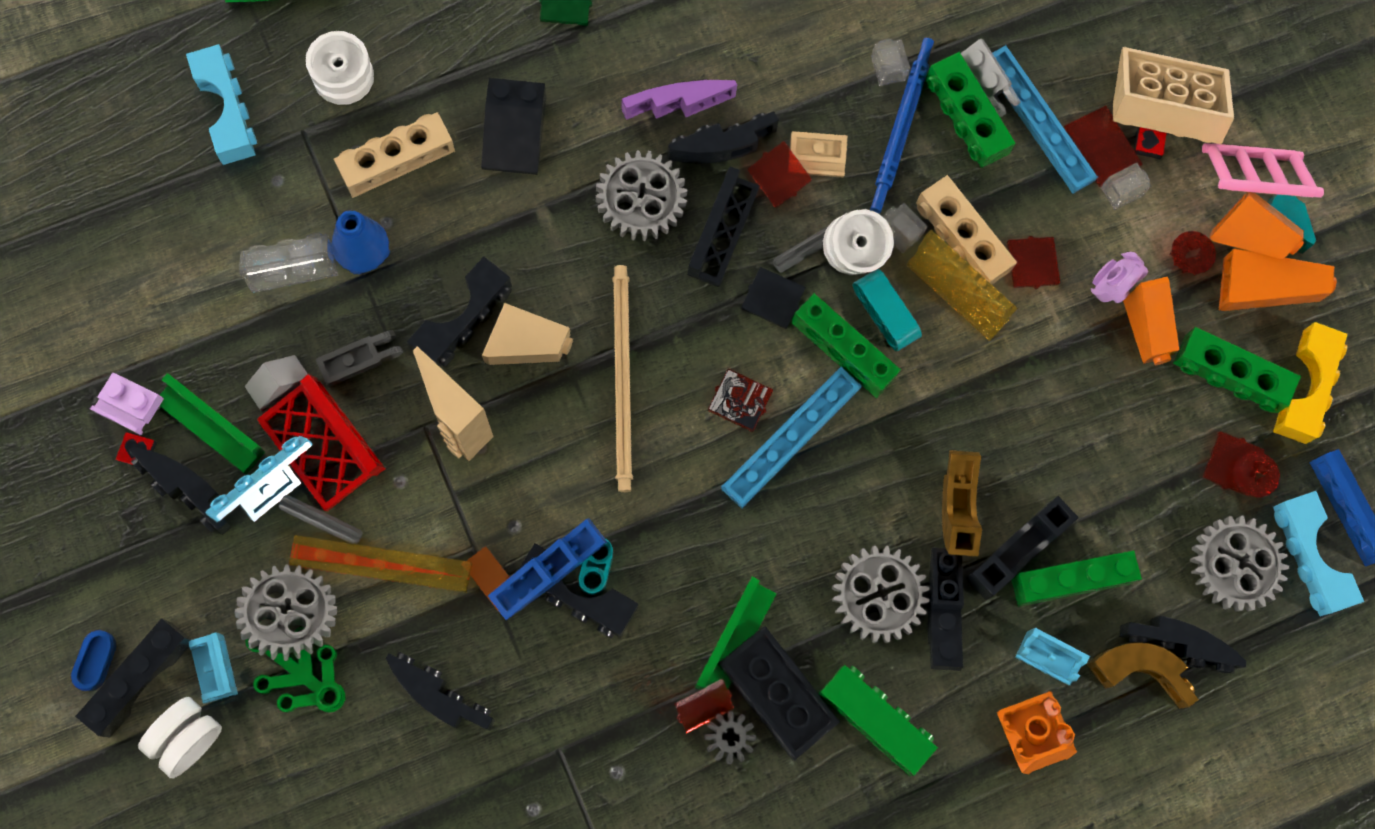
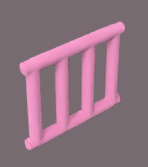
(1270, 158)

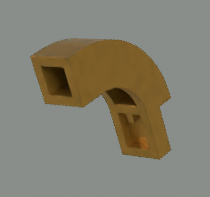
(959, 510)
(1146, 658)

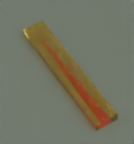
(380, 564)

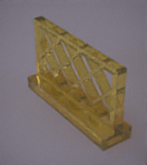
(961, 286)

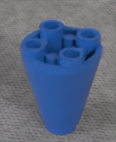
(359, 242)

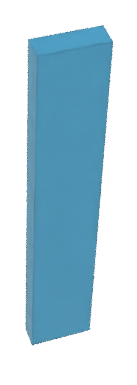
(1045, 126)
(790, 437)

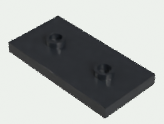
(778, 693)

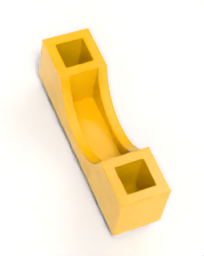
(1321, 351)

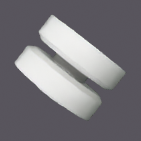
(340, 67)
(861, 226)
(179, 737)

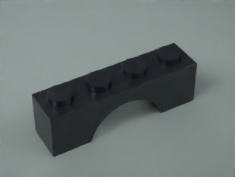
(486, 287)
(1021, 547)
(610, 611)
(115, 698)

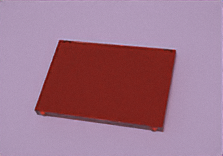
(1102, 143)

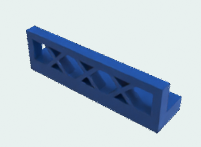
(1348, 502)

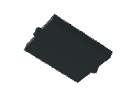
(773, 298)

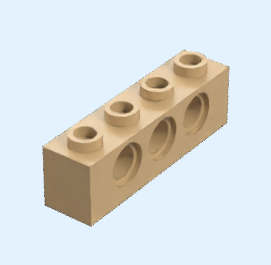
(387, 167)
(964, 217)

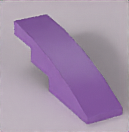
(688, 96)

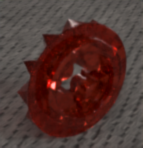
(1193, 241)
(1262, 464)

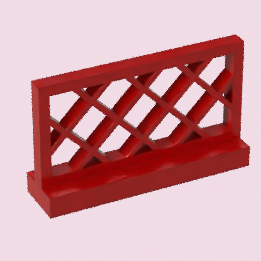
(340, 426)

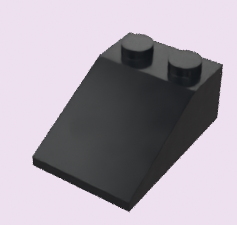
(513, 126)

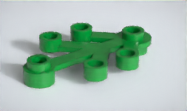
(302, 675)

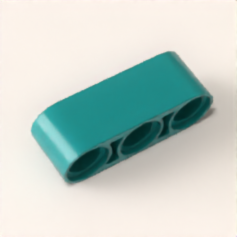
(887, 310)

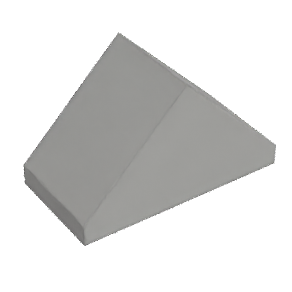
(275, 380)

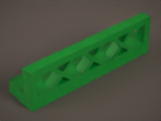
(209, 425)
(741, 626)

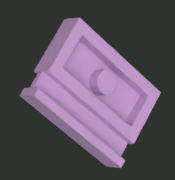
(127, 403)

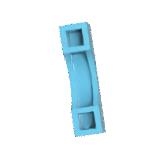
(230, 133)
(1300, 522)

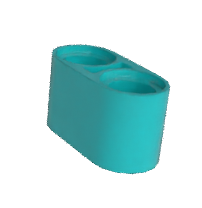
(596, 567)

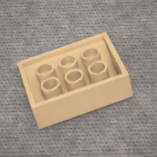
(1173, 96)
(459, 415)

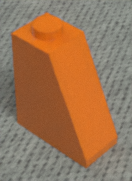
(1258, 228)
(1153, 320)

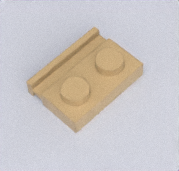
(820, 153)

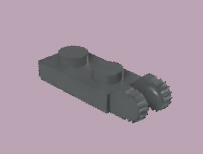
(357, 358)

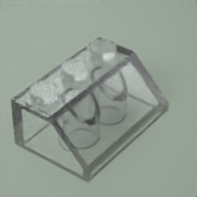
(288, 263)

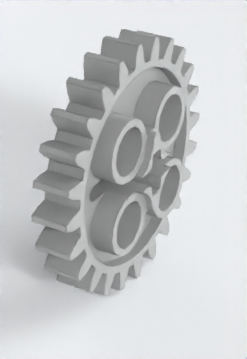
(636, 218)
(1250, 542)
(890, 619)
(278, 636)

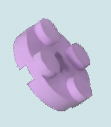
(1118, 278)

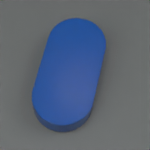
(93, 660)

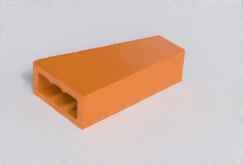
(1267, 281)

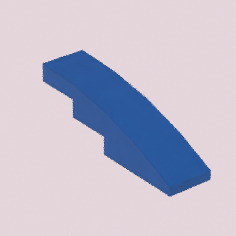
(547, 569)

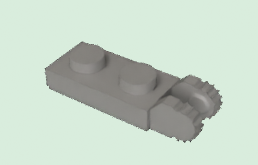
(990, 75)

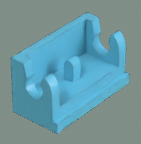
(1051, 656)
(213, 667)

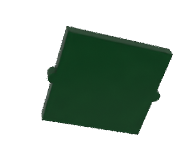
(565, 11)

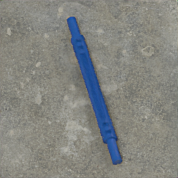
(902, 125)

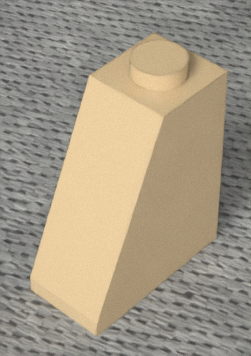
(525, 339)

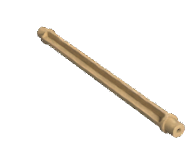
(622, 379)

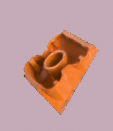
(1037, 732)

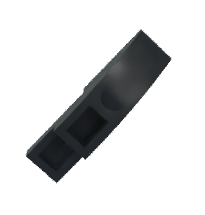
(713, 145)
(175, 479)
(945, 610)
(1193, 643)
(427, 688)

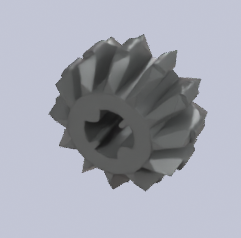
(736, 729)

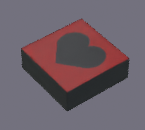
(1149, 143)
(132, 440)

